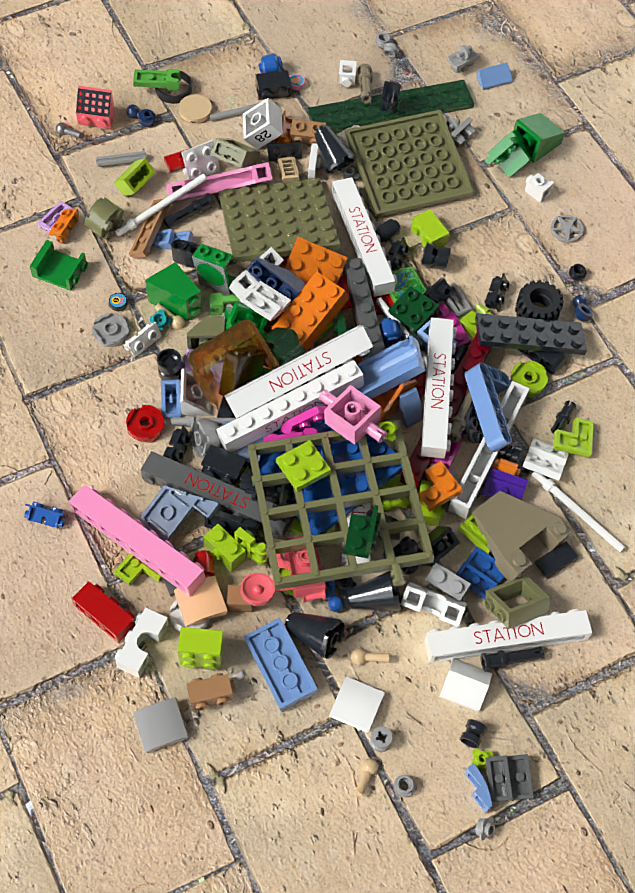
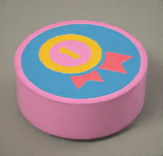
(297, 81)

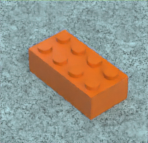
(313, 309)

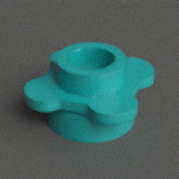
(160, 315)

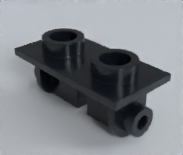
(284, 150)
(399, 251)
(497, 292)
(179, 440)
(284, 493)

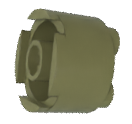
(104, 218)

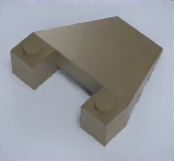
(511, 525)

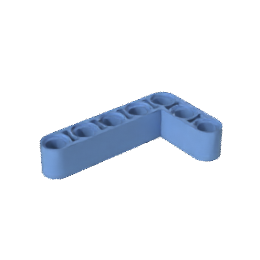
(484, 385)

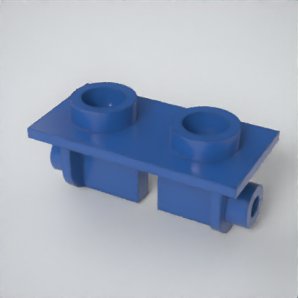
(37, 512)

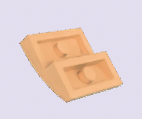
(202, 604)

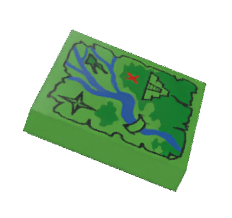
(405, 278)

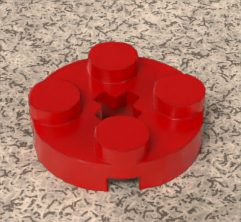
(145, 433)

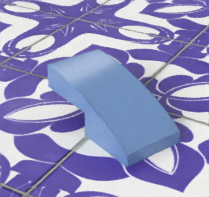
(166, 237)
(411, 407)
(481, 794)

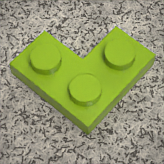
(577, 442)
(131, 569)

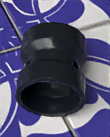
(510, 453)
(473, 733)

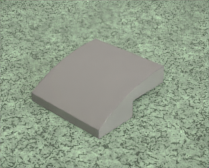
(161, 724)

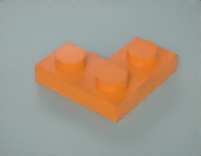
(443, 488)

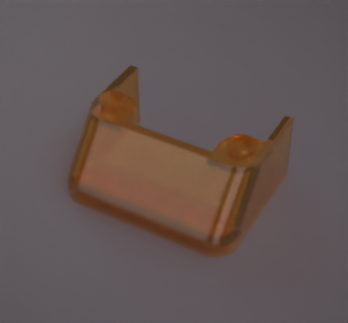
(214, 350)

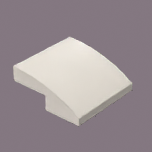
(265, 301)
(545, 459)
(357, 704)

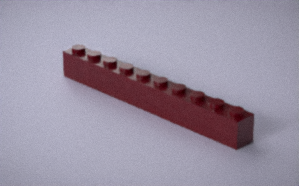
(473, 356)

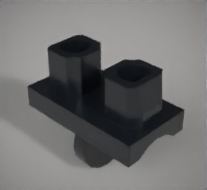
(390, 96)
(439, 291)
(247, 486)

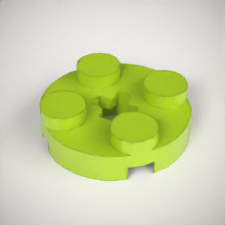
(533, 369)

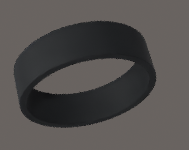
(175, 99)

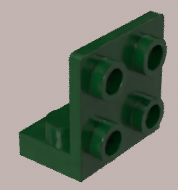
(414, 309)
(362, 534)

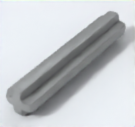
(120, 158)

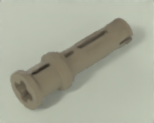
(365, 78)
(458, 422)

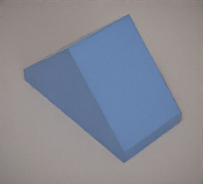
(171, 398)

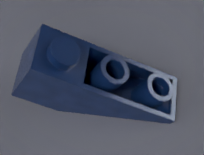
(276, 277)

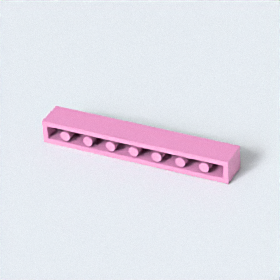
(138, 540)

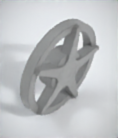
(567, 228)

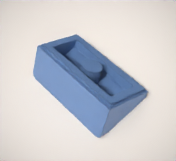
(494, 76)

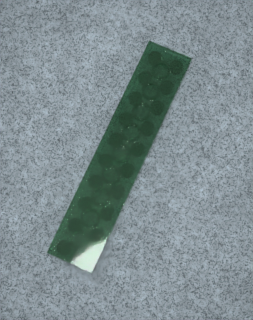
(445, 97)

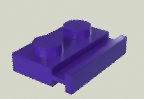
(504, 482)

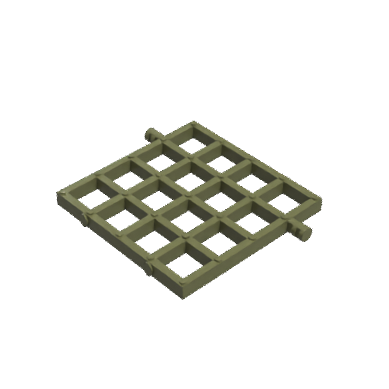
(339, 503)

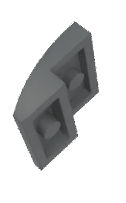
(509, 778)

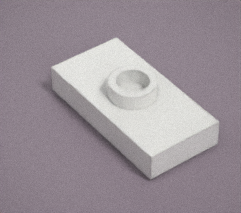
(314, 161)

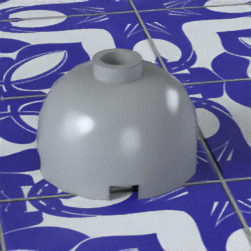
(204, 435)

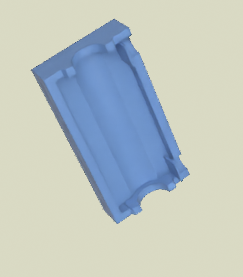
(391, 367)
(280, 664)

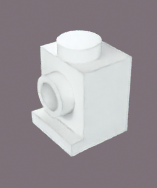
(347, 77)
(538, 187)

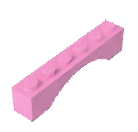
(233, 179)

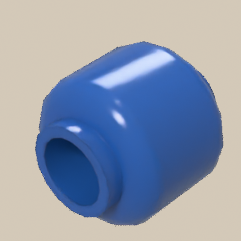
(270, 63)
(390, 331)

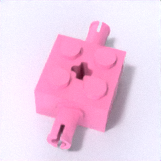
(352, 415)

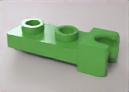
(157, 79)
(218, 302)

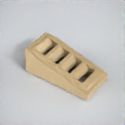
(283, 162)

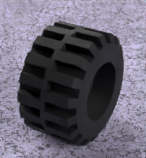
(541, 293)

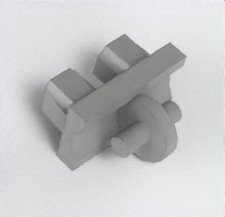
(464, 57)
(466, 128)

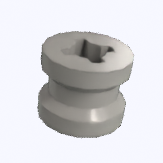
(379, 743)

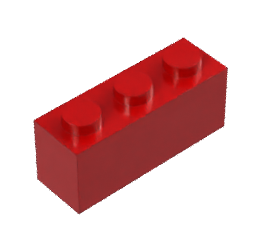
(104, 611)

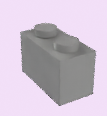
(448, 582)

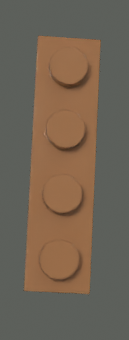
(148, 232)

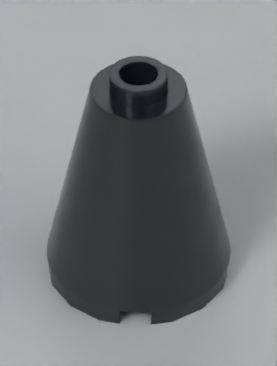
(333, 150)
(375, 594)
(316, 632)

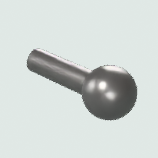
(63, 129)

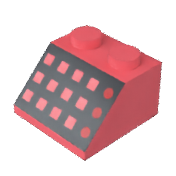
(95, 107)

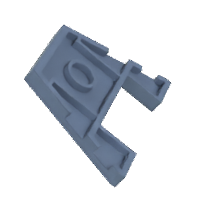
(171, 509)

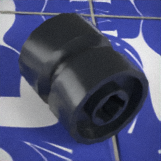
(436, 256)
(169, 364)

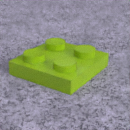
(303, 465)

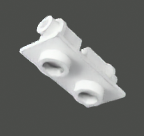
(145, 338)

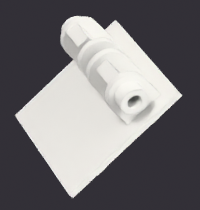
(200, 161)

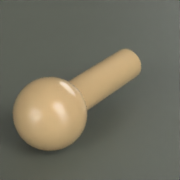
(177, 321)
(359, 657)
(369, 768)

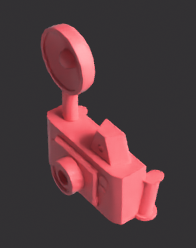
(259, 588)

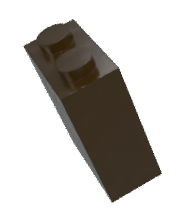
(240, 368)

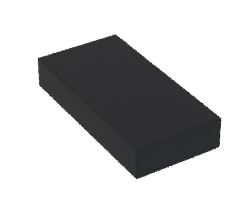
(556, 559)

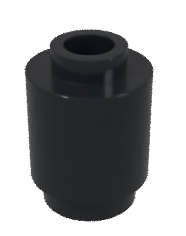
(388, 230)

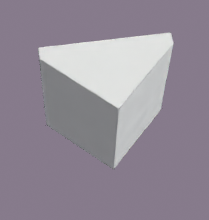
(192, 399)
(466, 685)

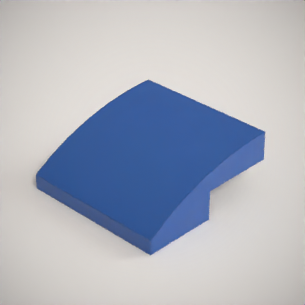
(480, 572)

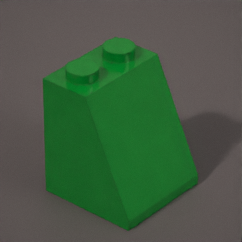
(539, 135)
(175, 292)

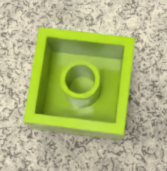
(200, 648)

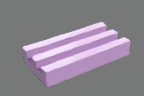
(52, 213)

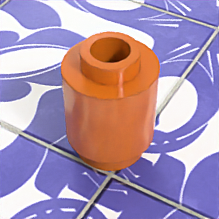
(506, 466)

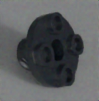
(473, 428)
(406, 547)

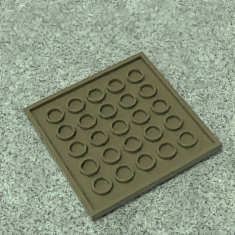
(408, 163)
(275, 217)

